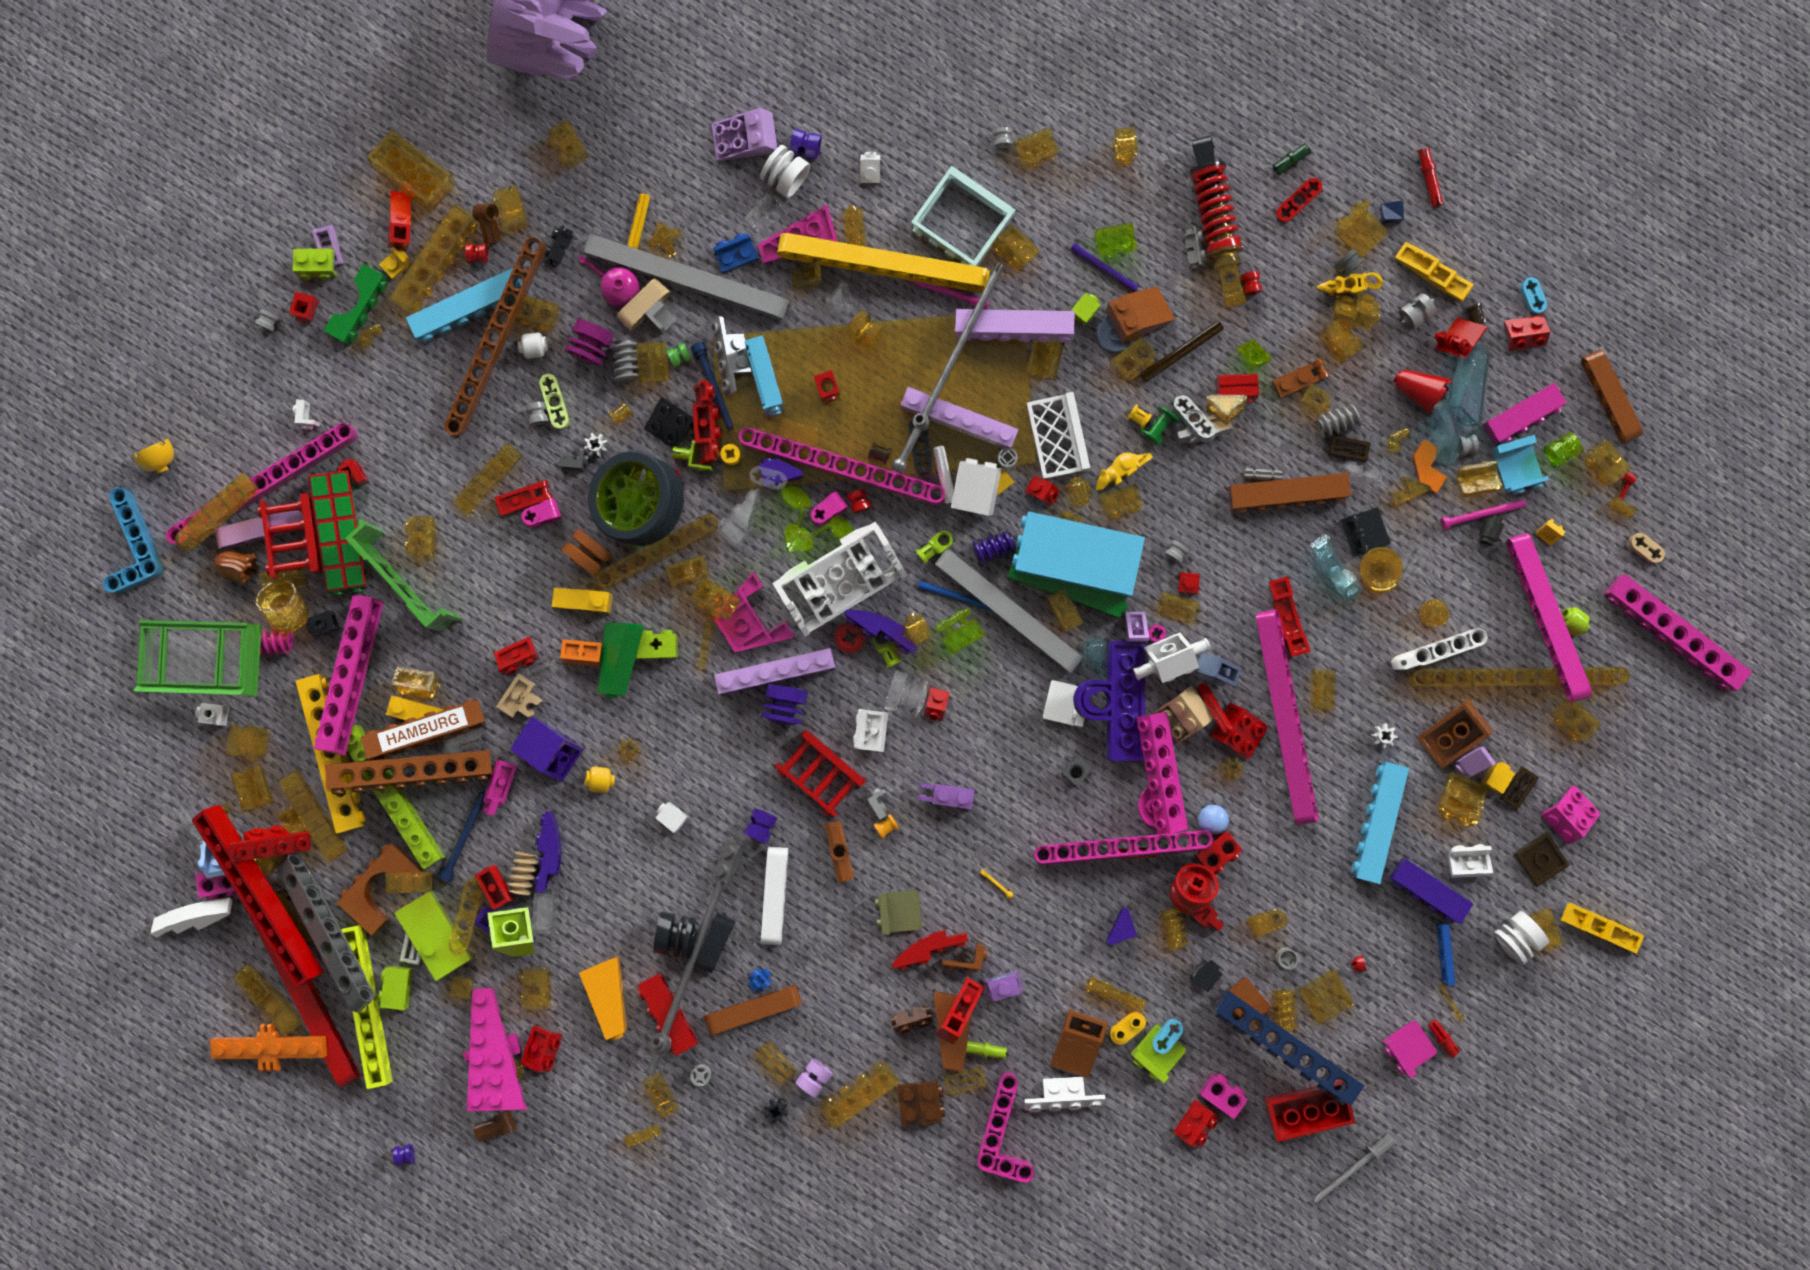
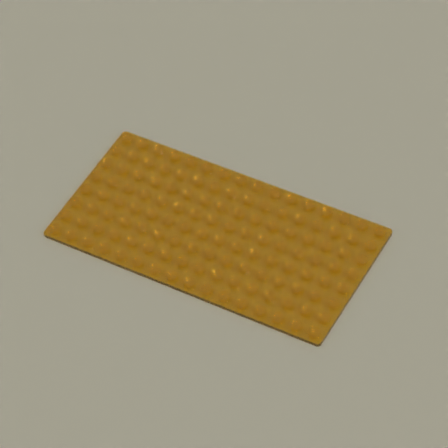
(872, 384)

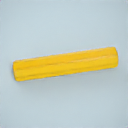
(638, 221)

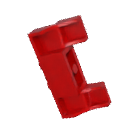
(705, 423)

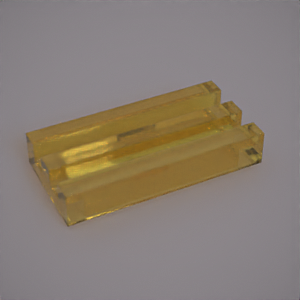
(777, 1064)
(964, 1080)

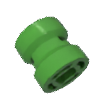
(675, 358)

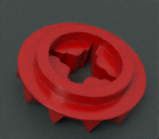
(846, 646)

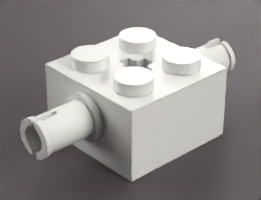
(1171, 658)

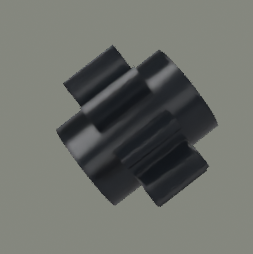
(781, 1110)

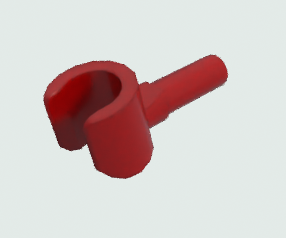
(1629, 479)

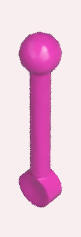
(582, 259)

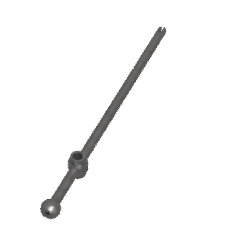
(921, 420)

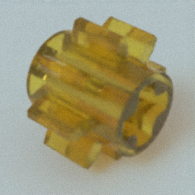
(626, 744)
(1227, 771)

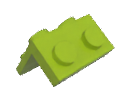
(1157, 1063)

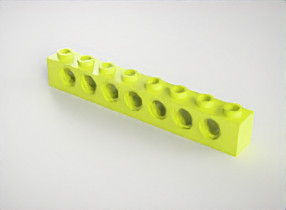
(369, 1020)

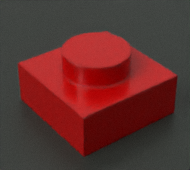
(1188, 583)

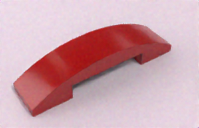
(1283, 601)

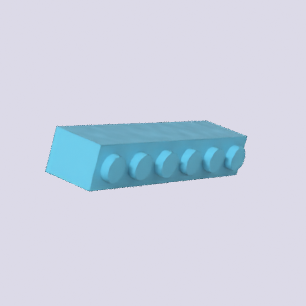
(459, 308)
(1380, 822)

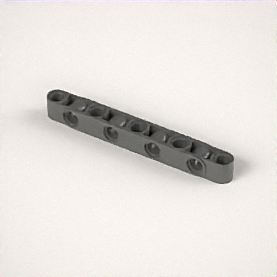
(325, 932)

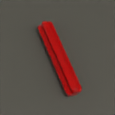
(1214, 708)

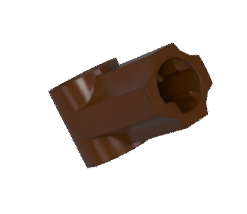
(486, 216)
(498, 1125)

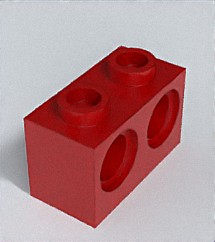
(1216, 850)

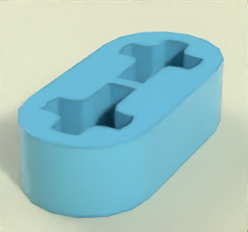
(1529, 297)
(1163, 1032)

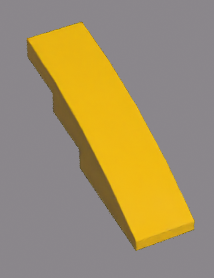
(1434, 272)
(1602, 927)

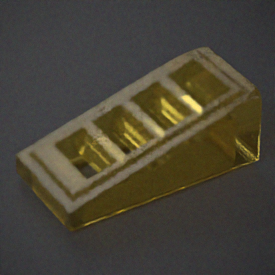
(654, 1097)

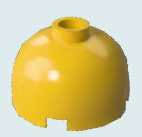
(155, 457)

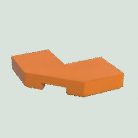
(1423, 460)

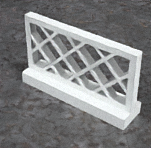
(1075, 435)

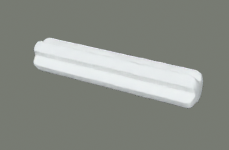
(944, 473)

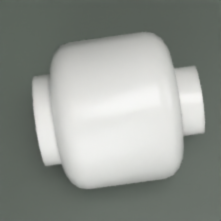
(533, 345)

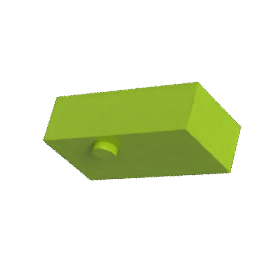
(430, 934)

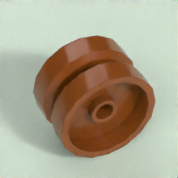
(586, 552)

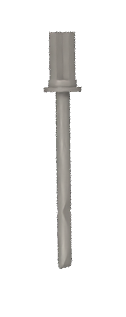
(1376, 1151)

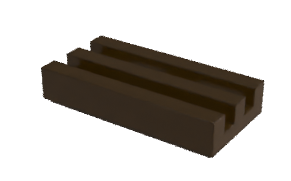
(1332, 445)
(1513, 782)

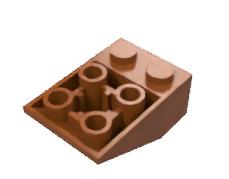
(1078, 1043)

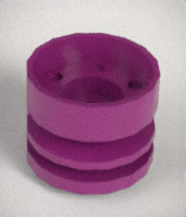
(589, 341)

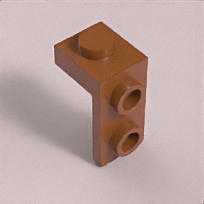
(979, 957)

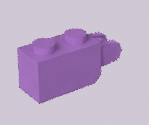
(948, 795)

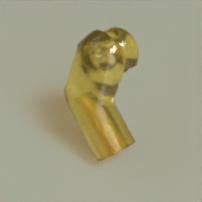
(368, 334)
(1395, 439)

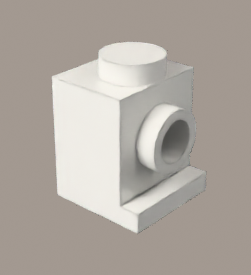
(218, 717)

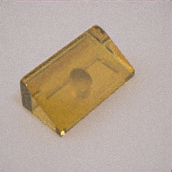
(1178, 607)
(1322, 690)

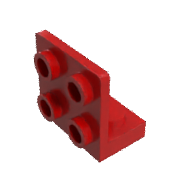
(1246, 731)

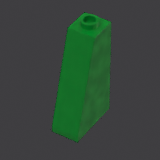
(618, 657)

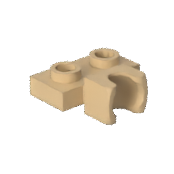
(519, 697)

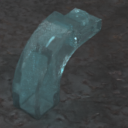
(1333, 569)

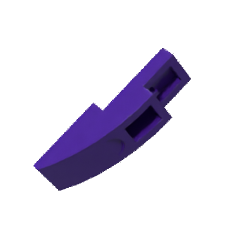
(875, 624)
(549, 843)

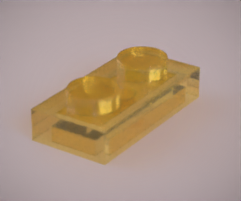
(1545, 920)

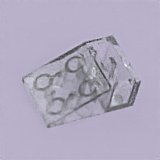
(739, 525)

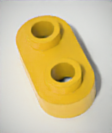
(1126, 1026)

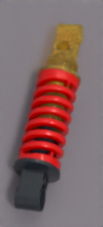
(1215, 212)

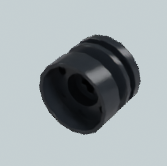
(674, 935)

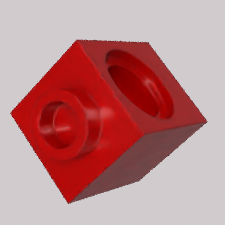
(823, 378)

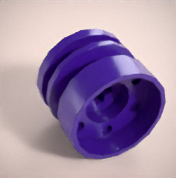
(784, 704)

